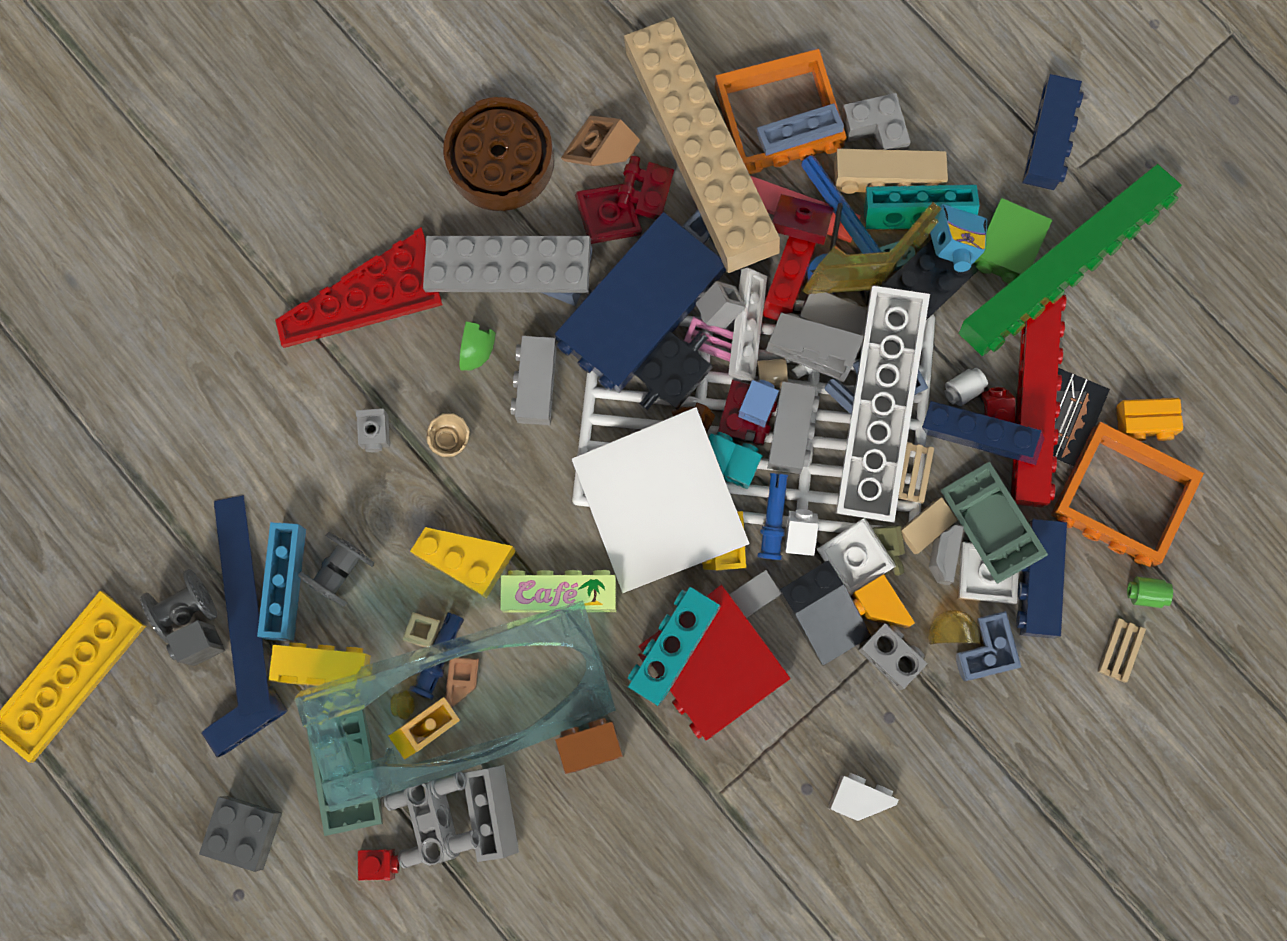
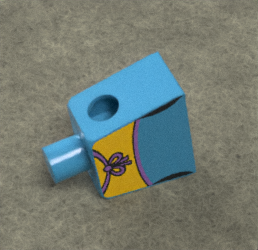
(959, 237)

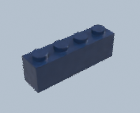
(1052, 132)
(983, 432)
(1044, 584)

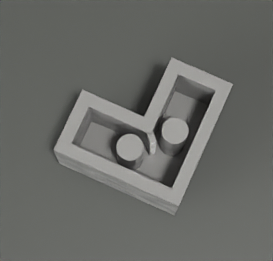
(879, 119)

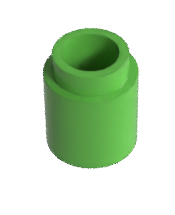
(1150, 592)

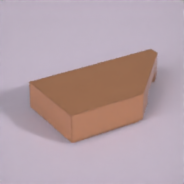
(461, 679)

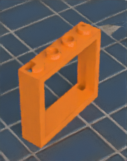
(771, 72)
(1147, 456)

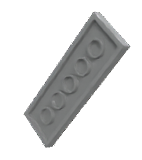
(507, 264)

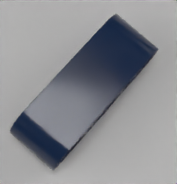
(235, 729)

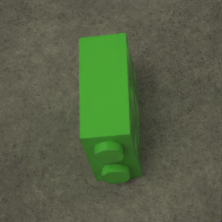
(1012, 240)

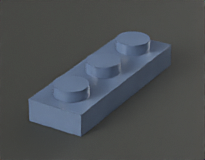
(800, 129)

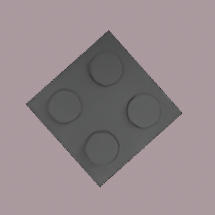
(240, 833)

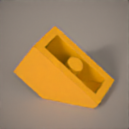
(881, 604)
(424, 728)

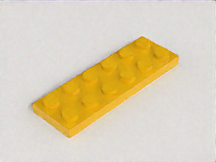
(67, 676)

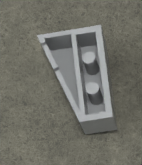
(815, 345)

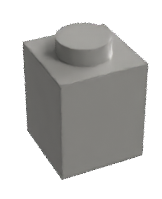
(720, 305)

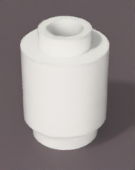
(965, 386)

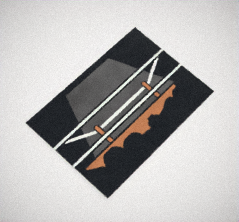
(1079, 412)

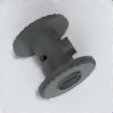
(336, 569)
(179, 607)

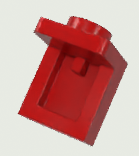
(999, 404)

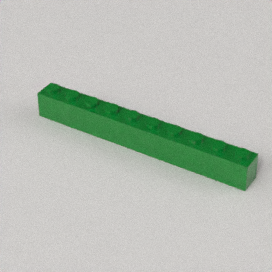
(1070, 260)

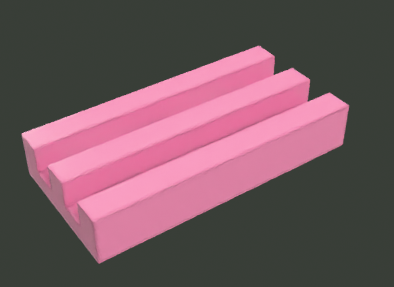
(707, 348)

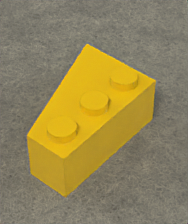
(464, 558)
(314, 666)

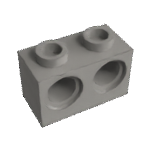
(888, 662)

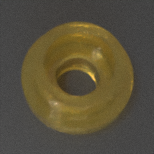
(402, 704)

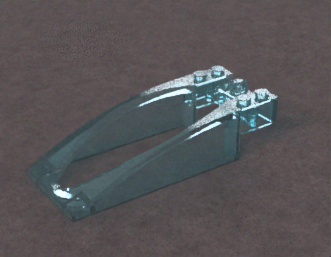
(351, 784)

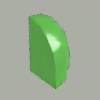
(475, 346)

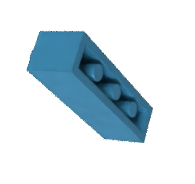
(281, 582)

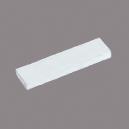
(748, 326)

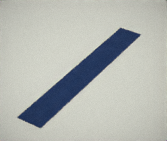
(241, 606)

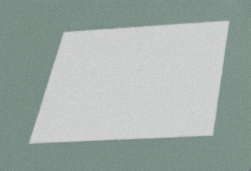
(660, 500)

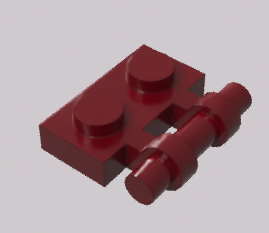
(654, 190)
(736, 426)

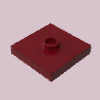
(603, 217)
(802, 219)

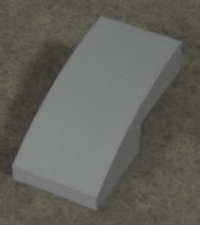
(755, 594)

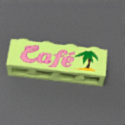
(552, 591)

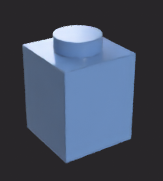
(758, 402)

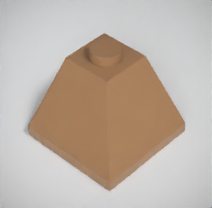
(601, 142)

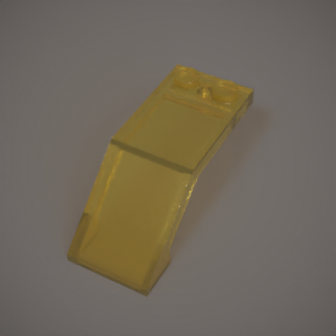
(862, 271)

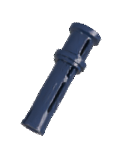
(429, 677)

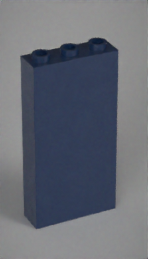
(639, 302)

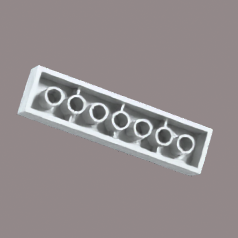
(882, 403)

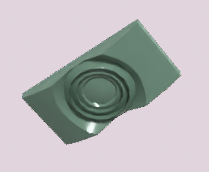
(993, 522)
(362, 814)

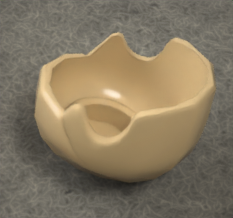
(447, 435)

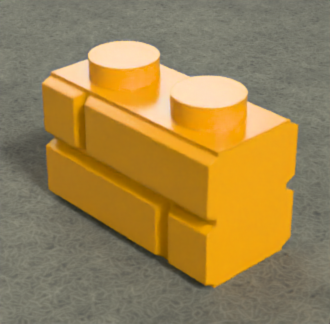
(1150, 418)

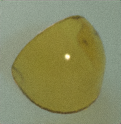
(954, 627)

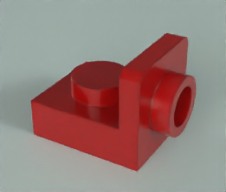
(377, 864)

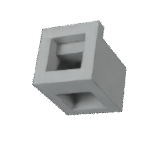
(372, 418)

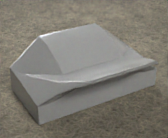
(945, 555)

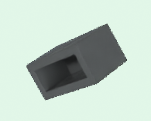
(194, 643)

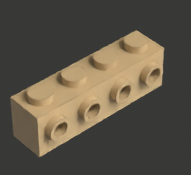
(876, 168)

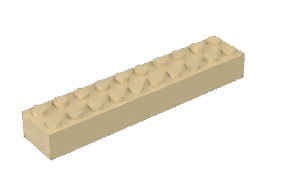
(702, 145)

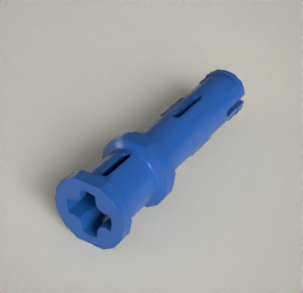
(773, 530)

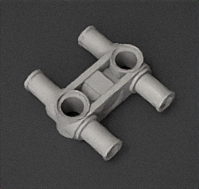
(432, 822)

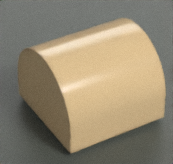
(773, 371)
(421, 630)

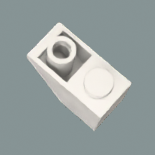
(858, 800)

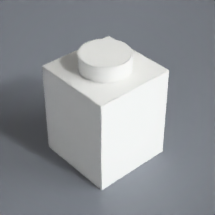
(801, 532)

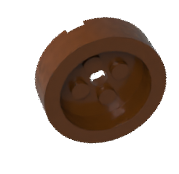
(503, 180)

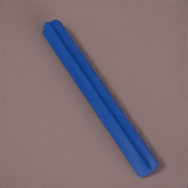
(833, 197)

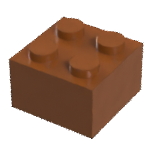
(588, 747)

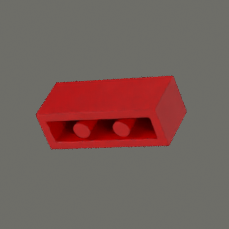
(789, 278)

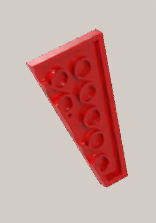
(369, 294)

